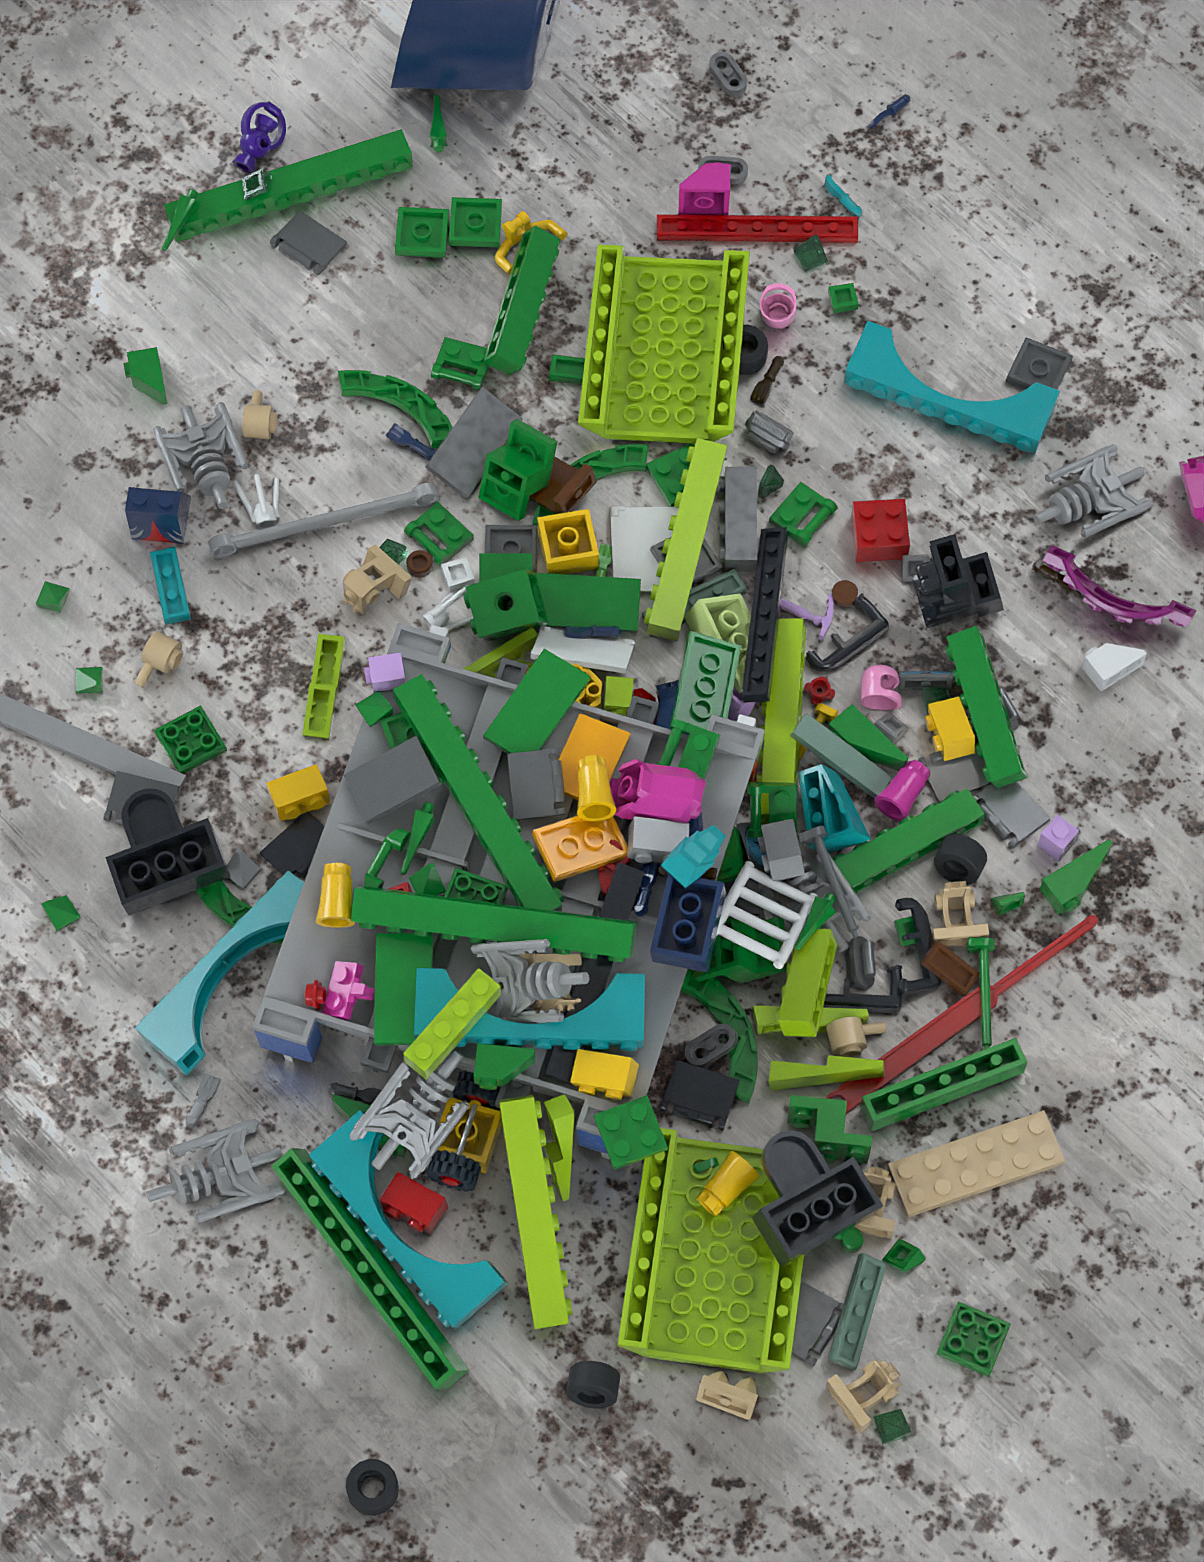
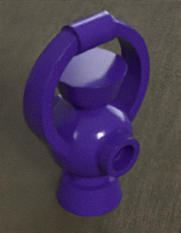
(255, 141)

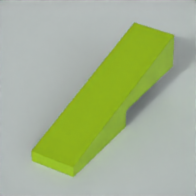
(324, 686)
(765, 1018)
(838, 1069)
(560, 1150)

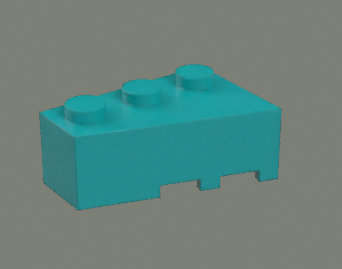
(830, 806)

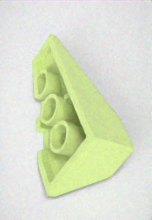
(726, 620)

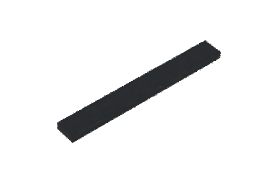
(765, 615)
(616, 905)

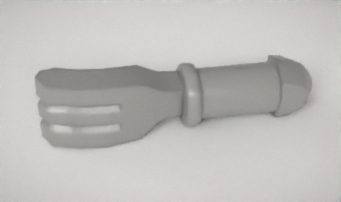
(205, 1091)

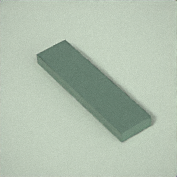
(723, 585)
(840, 756)
(857, 1312)

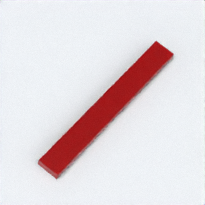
(756, 228)

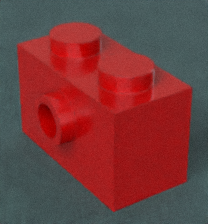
(413, 1204)

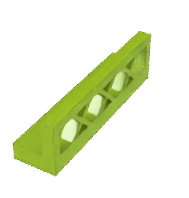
(511, 650)

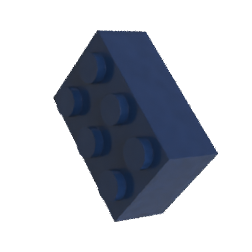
(688, 923)

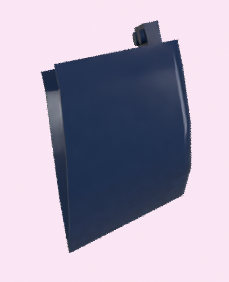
(473, 44)

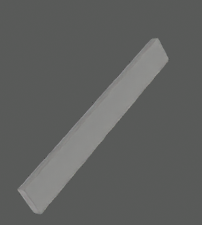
(82, 743)

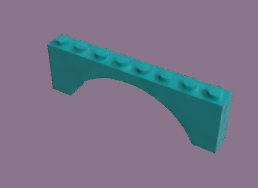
(1013, 420)
(177, 1020)
(610, 1021)
(452, 1288)

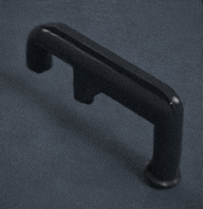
(857, 643)
(924, 941)
(873, 1003)

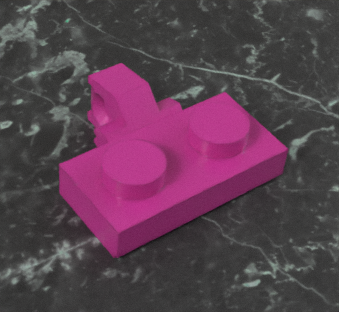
(345, 990)

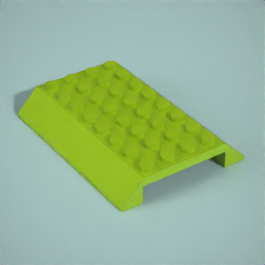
(658, 348)
(703, 1282)

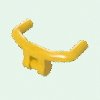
(514, 231)

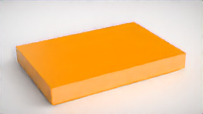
(591, 738)
(578, 845)

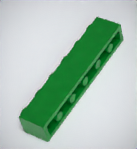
(522, 301)
(986, 707)
(910, 840)
(943, 1084)

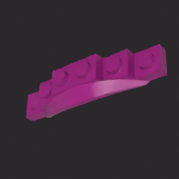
(1102, 600)

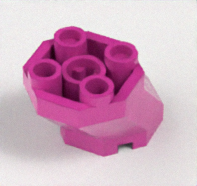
(1193, 480)
(657, 792)

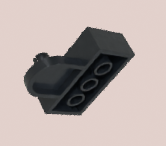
(163, 854)
(813, 1199)

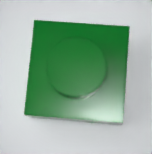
(843, 298)
(903, 927)

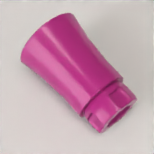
(902, 791)

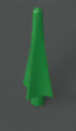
(438, 132)
(184, 210)
(421, 825)
(819, 914)

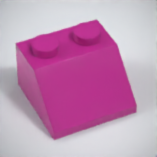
(706, 191)

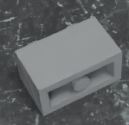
(654, 838)
(782, 850)

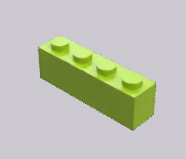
(807, 985)
(452, 1023)

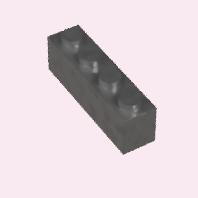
(740, 519)

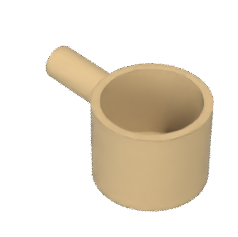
(258, 419)
(159, 653)
(848, 1035)

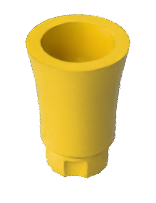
(594, 790)
(335, 896)
(727, 1184)

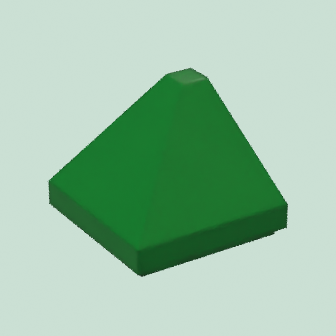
(52, 596)
(89, 680)
(374, 708)
(427, 881)
(1007, 902)
(60, 912)
(904, 1256)

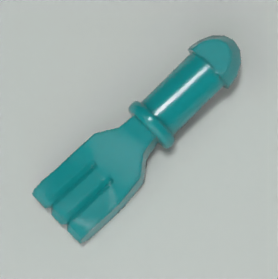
(844, 198)

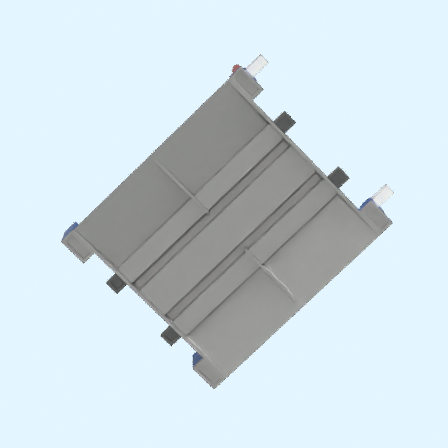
(474, 700)

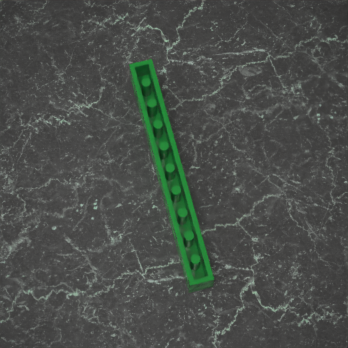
(297, 183)
(475, 796)
(493, 922)
(371, 1270)

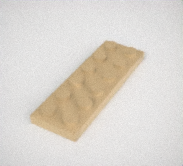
(975, 1163)

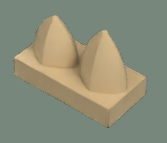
(736, 1399)

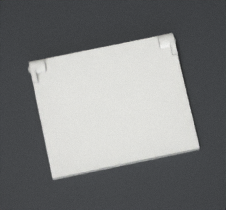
(631, 538)
(589, 652)

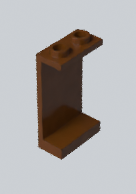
(565, 487)

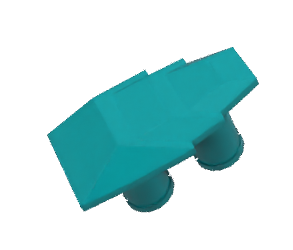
(694, 855)

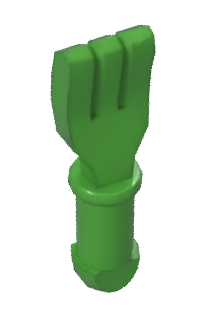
(605, 560)

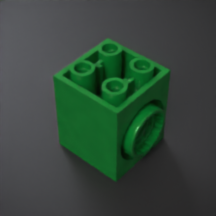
(489, 605)

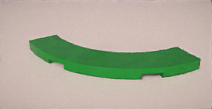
(401, 394)
(608, 462)
(225, 904)
(729, 1011)

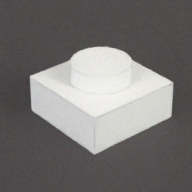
(457, 573)

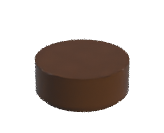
(419, 563)
(844, 593)

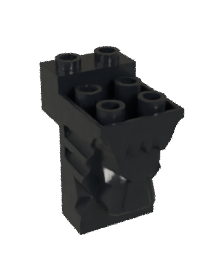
(954, 585)

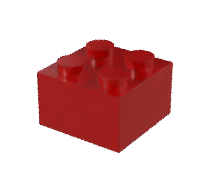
(880, 530)

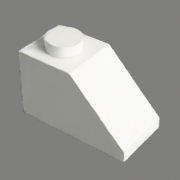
(1111, 663)

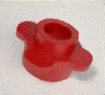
(819, 683)
(315, 994)

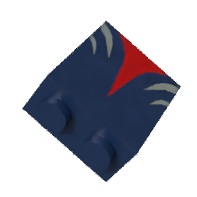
(157, 514)

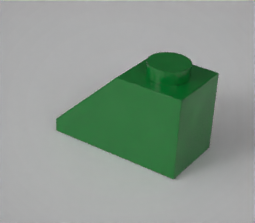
(146, 373)
(500, 1064)

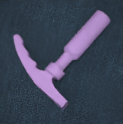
(818, 620)

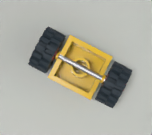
(471, 1141)

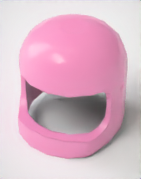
(778, 309)
(878, 688)

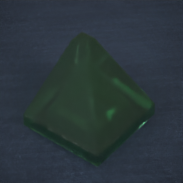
(256, 183)
(811, 253)
(770, 482)
(394, 550)
(933, 695)
(892, 1426)

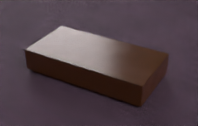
(950, 968)

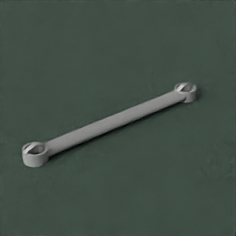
(227, 544)

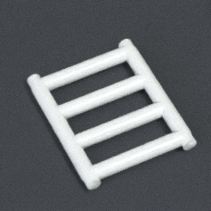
(798, 920)

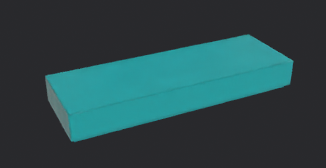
(170, 585)

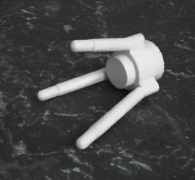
(264, 514)
(438, 615)

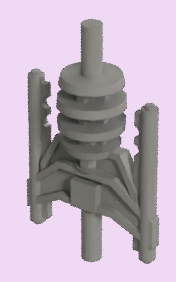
(201, 449)
(1096, 489)
(807, 884)
(526, 983)
(408, 1120)
(227, 1170)

